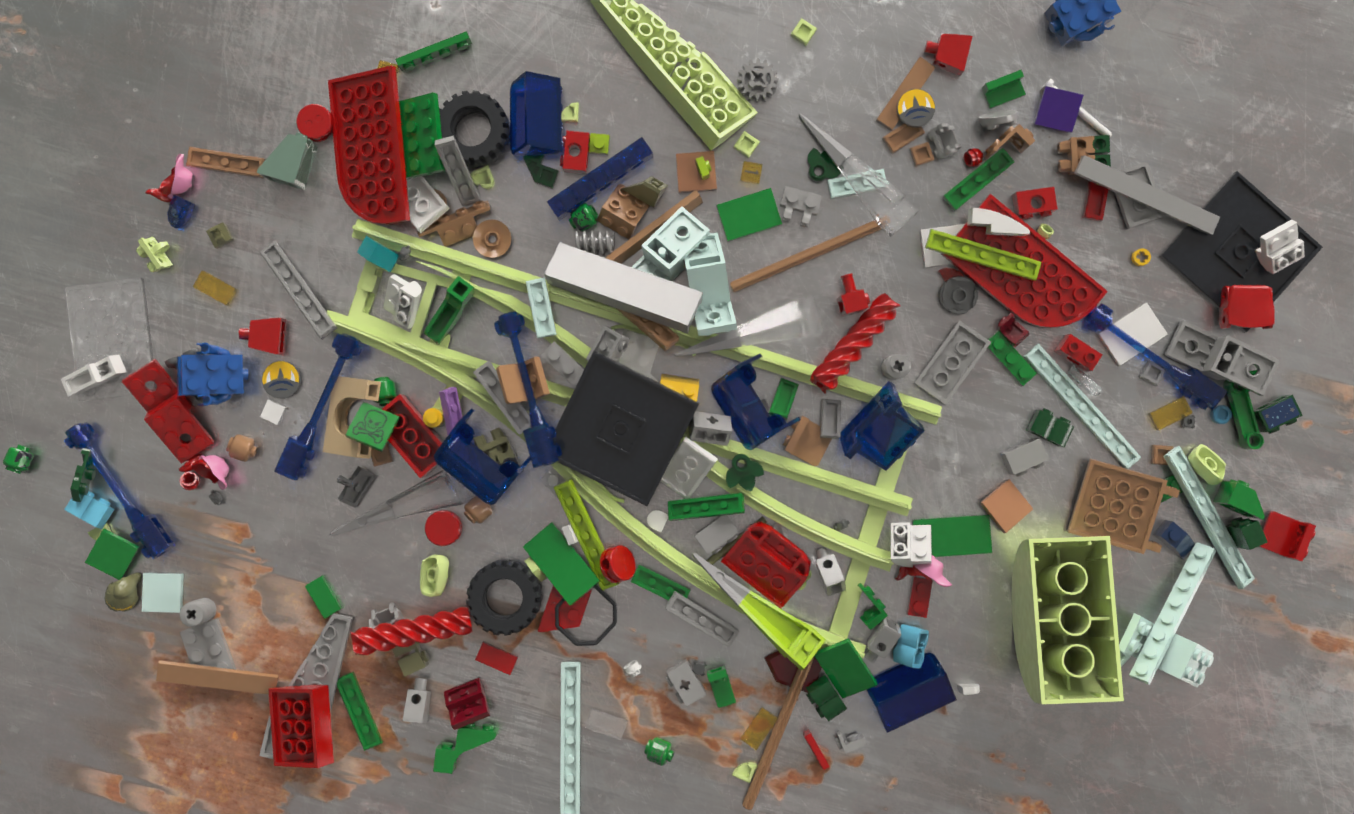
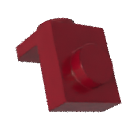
(1012, 330)

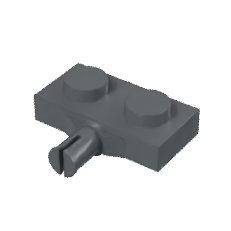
(355, 486)

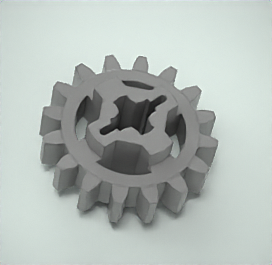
(752, 74)

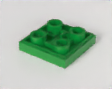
(112, 554)

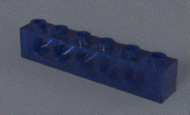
(600, 178)

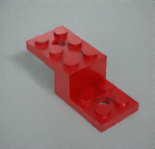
(167, 412)

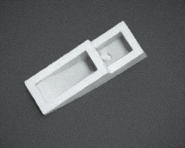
(996, 223)
(93, 375)

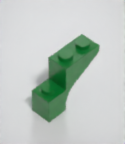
(450, 310)
(467, 738)

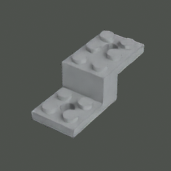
(1222, 358)

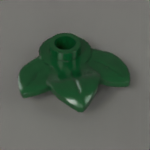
(824, 164)
(743, 475)

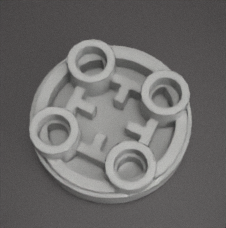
(993, 119)

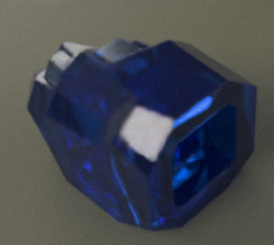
(179, 211)

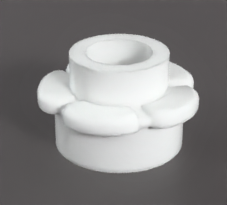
(632, 669)

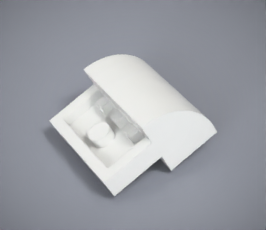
(1280, 247)
(402, 300)
(911, 544)

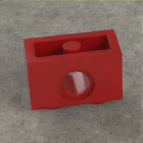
(578, 163)
(1044, 196)
(1078, 352)

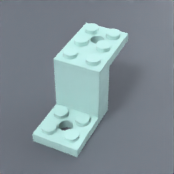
(708, 275)
(1182, 659)

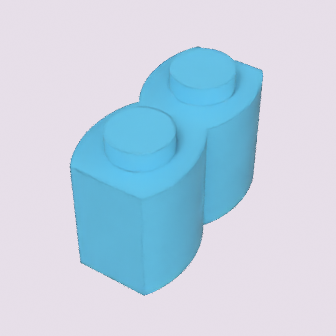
(91, 510)
(911, 646)

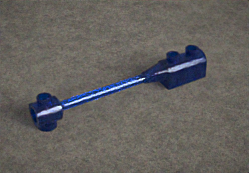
(1192, 382)
(540, 436)
(299, 448)
(145, 528)

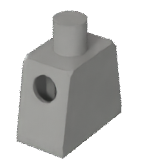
(832, 577)
(882, 639)
(416, 711)

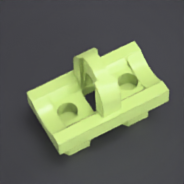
(150, 248)

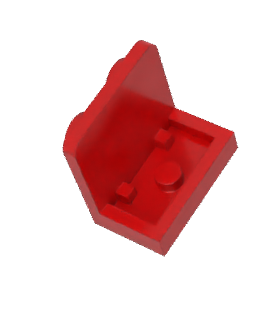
(1287, 536)

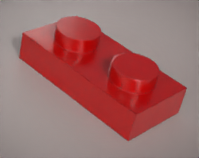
(919, 597)

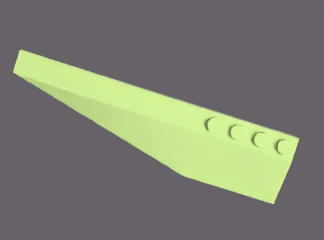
(709, 100)

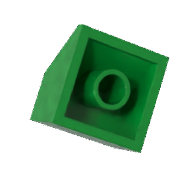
(1239, 498)

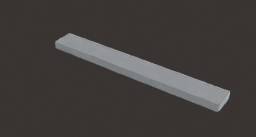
(1147, 195)

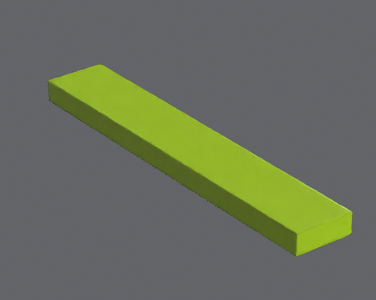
(983, 254)
(582, 528)

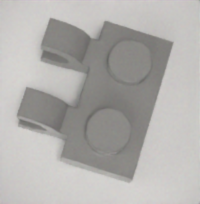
(801, 201)

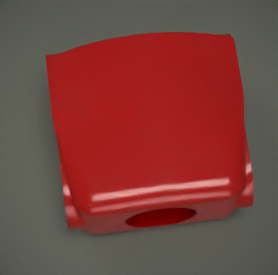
(1247, 307)

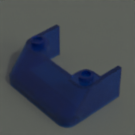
(746, 410)
(474, 467)

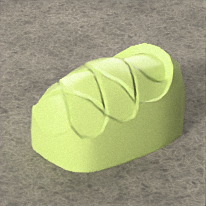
(1207, 464)
(434, 575)

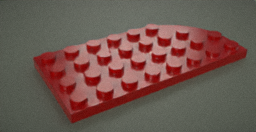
(370, 145)
(1061, 289)

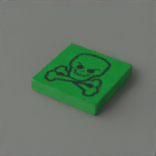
(372, 426)

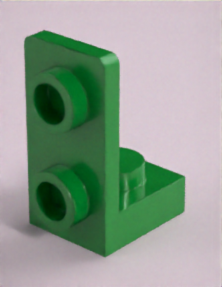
(875, 614)
(721, 686)

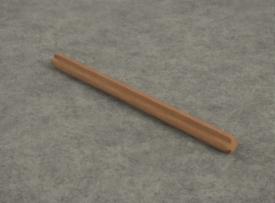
(804, 256)
(776, 736)

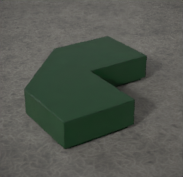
(540, 173)

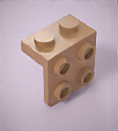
(1017, 136)
(622, 212)
(512, 383)
(806, 442)

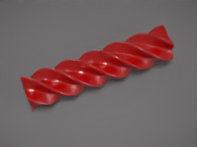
(850, 346)
(407, 632)

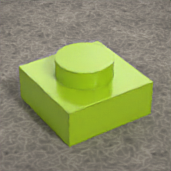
(599, 144)
(703, 167)

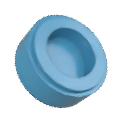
(1220, 414)

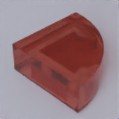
(947, 273)

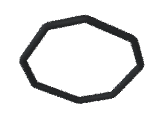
(602, 636)

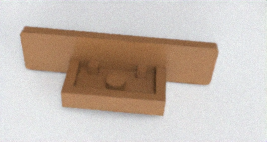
(457, 225)

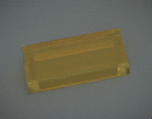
(214, 287)
(1170, 413)
(759, 728)

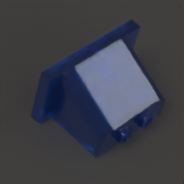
(881, 429)

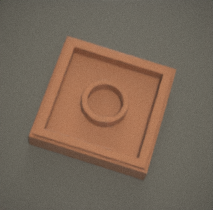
(689, 176)
(1006, 506)

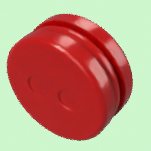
(315, 122)
(443, 528)
(617, 564)

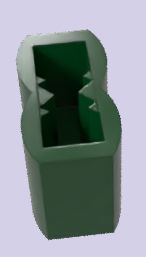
(1050, 428)
(826, 698)

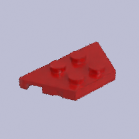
(568, 615)

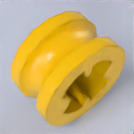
(1145, 252)

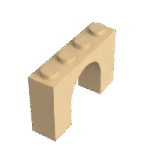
(343, 395)

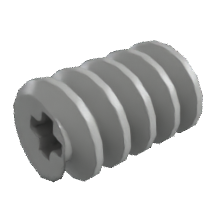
(595, 242)
(903, 366)
(197, 612)

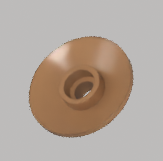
(485, 231)

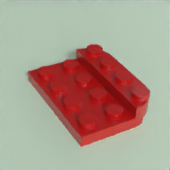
(768, 562)

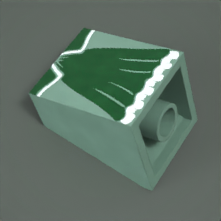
(290, 161)

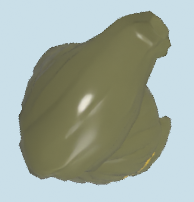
(122, 593)

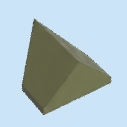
(647, 190)

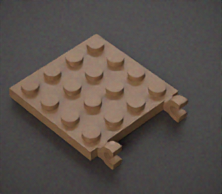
(1119, 505)

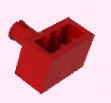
(852, 300)

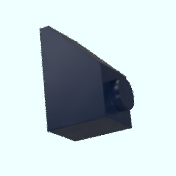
(1174, 538)

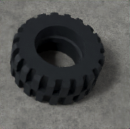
(482, 104)
(482, 611)

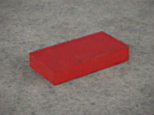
(1095, 202)
(496, 658)
(815, 749)

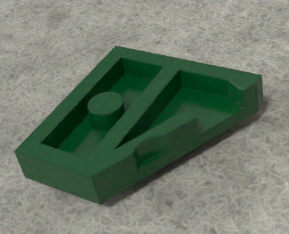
(83, 476)

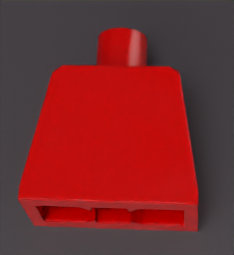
(950, 52)
(265, 335)

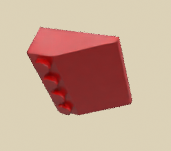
(301, 726)

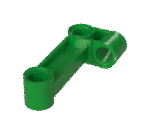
(1244, 415)

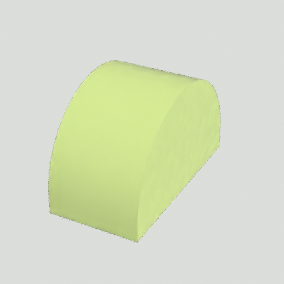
(1066, 620)

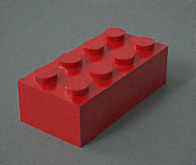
(413, 437)

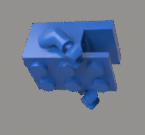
(1080, 19)
(211, 376)

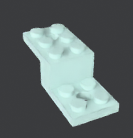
(666, 249)

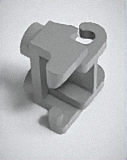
(945, 140)
(389, 615)

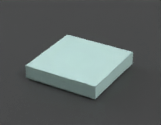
(162, 592)

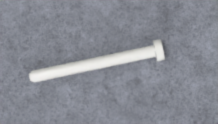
(1084, 115)

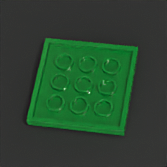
(419, 131)

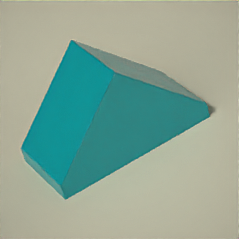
(378, 254)

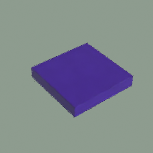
(1058, 109)

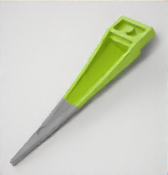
(788, 634)

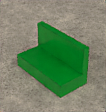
(1004, 89)

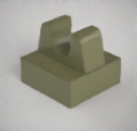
(219, 235)

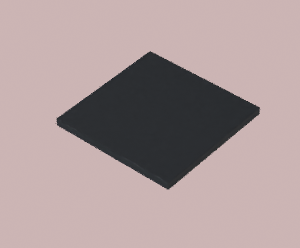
(1230, 253)
(622, 428)

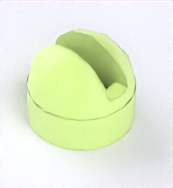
(1045, 231)

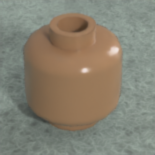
(241, 448)
(477, 510)

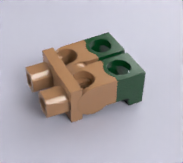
(1092, 146)

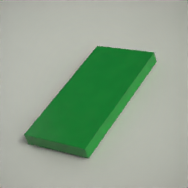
(959, 535)
(561, 564)

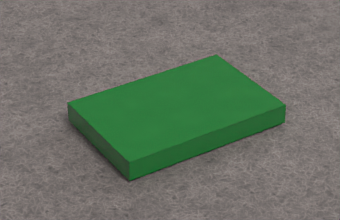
(749, 214)
(845, 668)

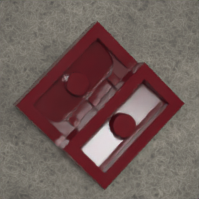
(466, 703)

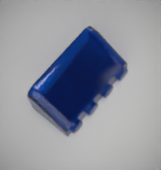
(536, 115)
(910, 692)

